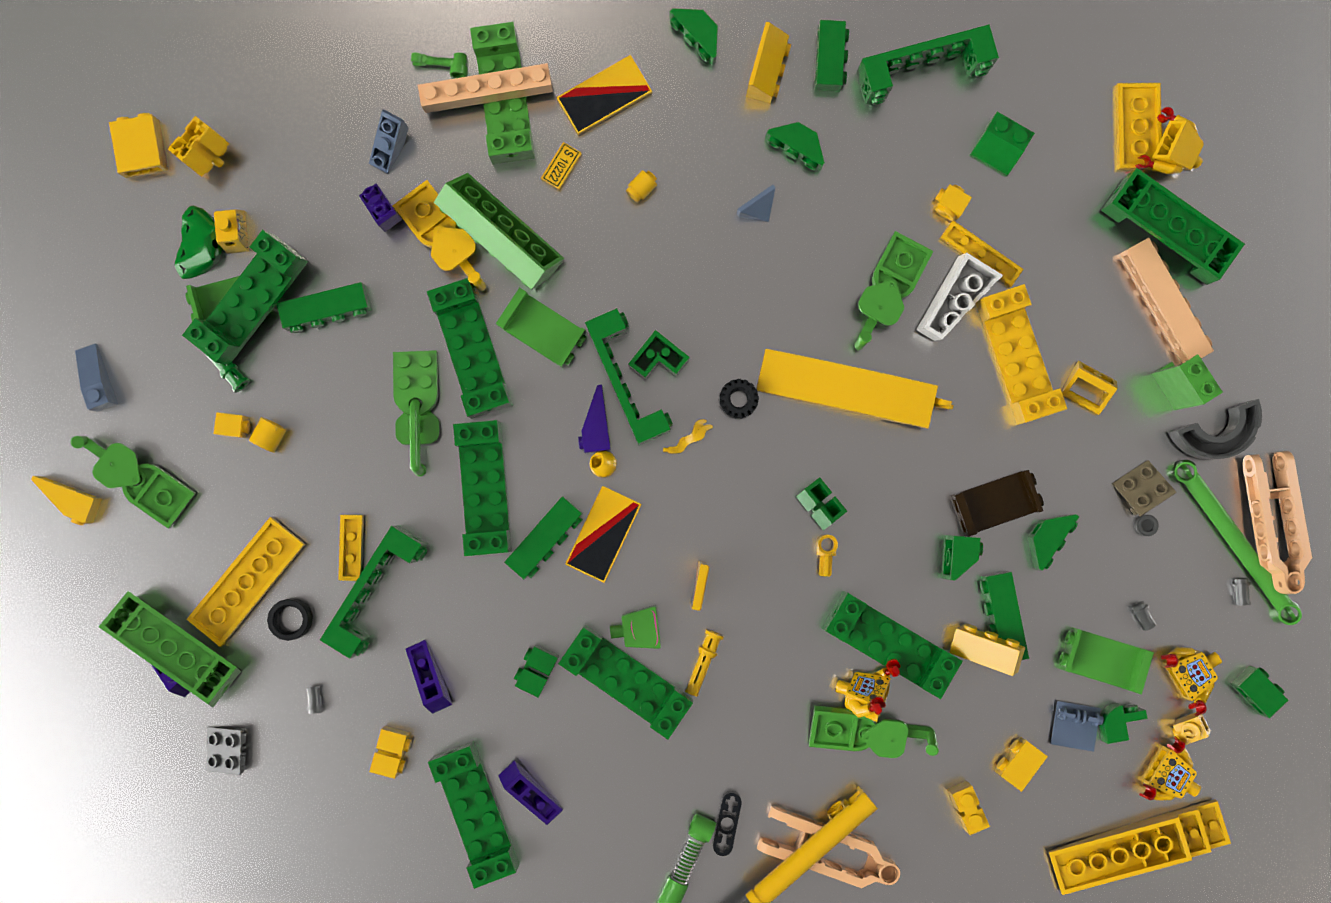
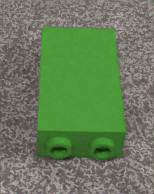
(207, 297)
(541, 328)
(1187, 383)
(1105, 660)

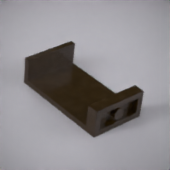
(997, 502)

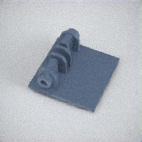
(1076, 726)

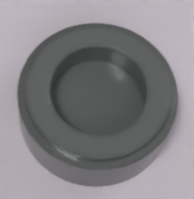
(1146, 525)

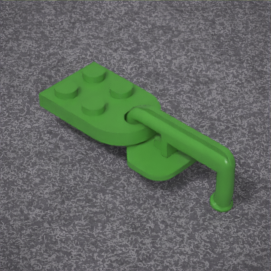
(892, 281)
(415, 380)
(157, 492)
(845, 731)

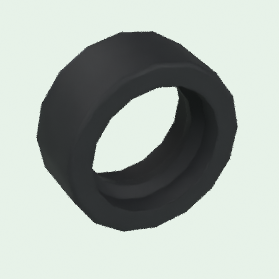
(273, 615)

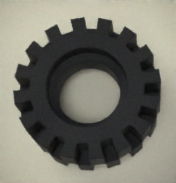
(748, 389)

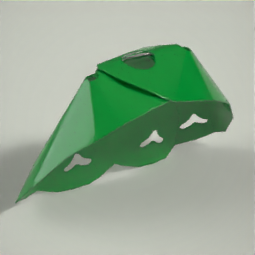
(197, 244)

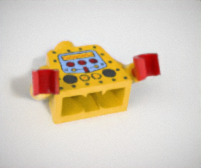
(1177, 148)
(1193, 674)
(868, 691)
(1171, 774)

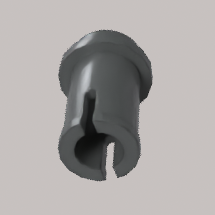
(1242, 591)
(1141, 610)
(314, 700)

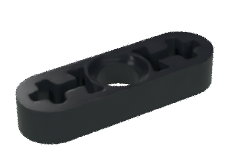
(718, 837)

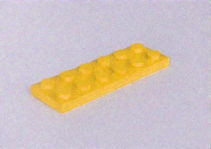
(246, 581)

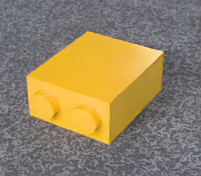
(138, 145)

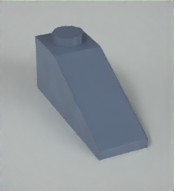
(94, 379)

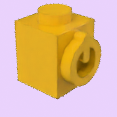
(951, 202)
(1191, 728)

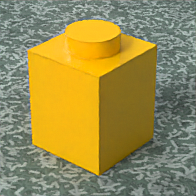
(231, 425)

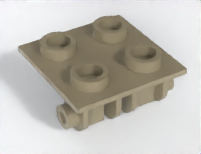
(1144, 488)

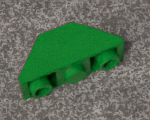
(698, 31)
(798, 143)
(1049, 537)

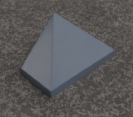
(759, 206)

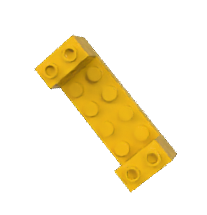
(1018, 355)

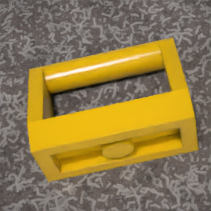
(1095, 378)

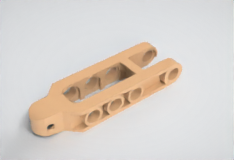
(1287, 573)
(876, 868)

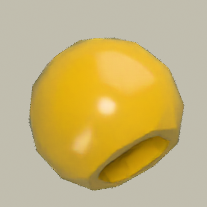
(603, 463)

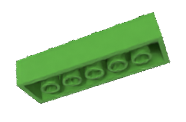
(498, 230)

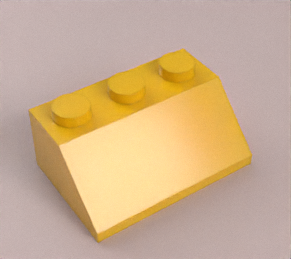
(768, 64)

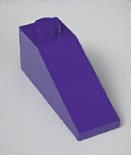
(595, 428)
(428, 677)
(529, 792)

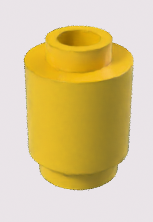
(641, 185)

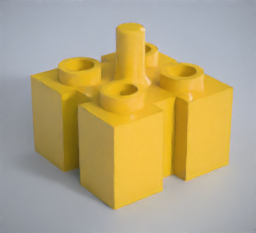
(199, 147)

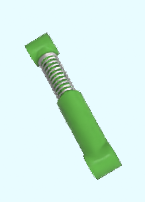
(699, 832)

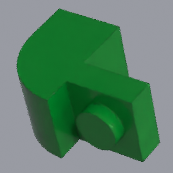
(1115, 719)

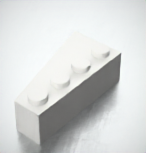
(960, 291)

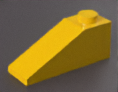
(69, 501)

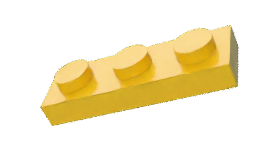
(350, 547)

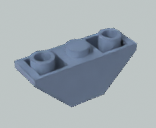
(388, 141)

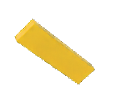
(966, 242)

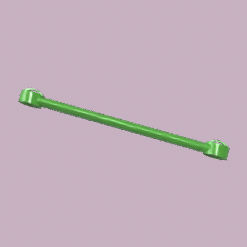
(1236, 541)

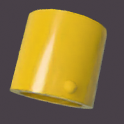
(267, 434)

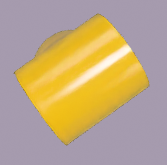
(825, 557)

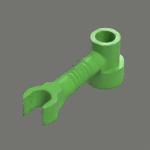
(457, 64)

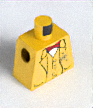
(231, 227)

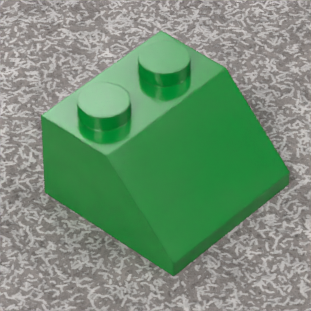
(1002, 143)
(960, 555)

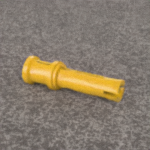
(706, 650)

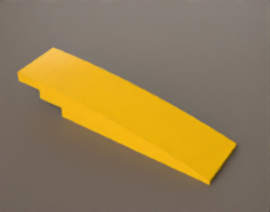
(847, 388)
(1140, 847)

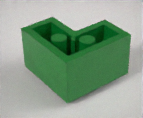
(658, 351)

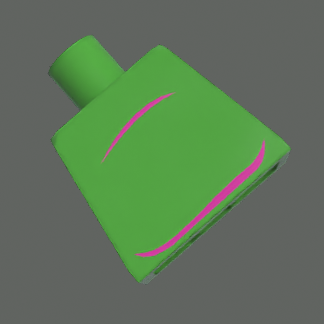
(638, 629)

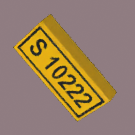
(561, 166)

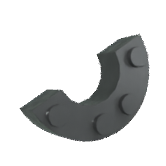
(1236, 438)

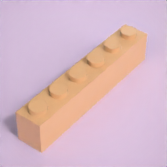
(485, 88)
(1166, 300)

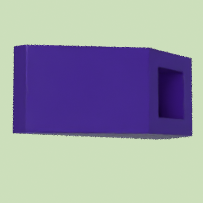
(380, 207)

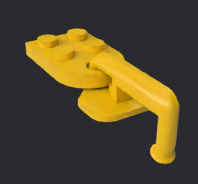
(439, 232)

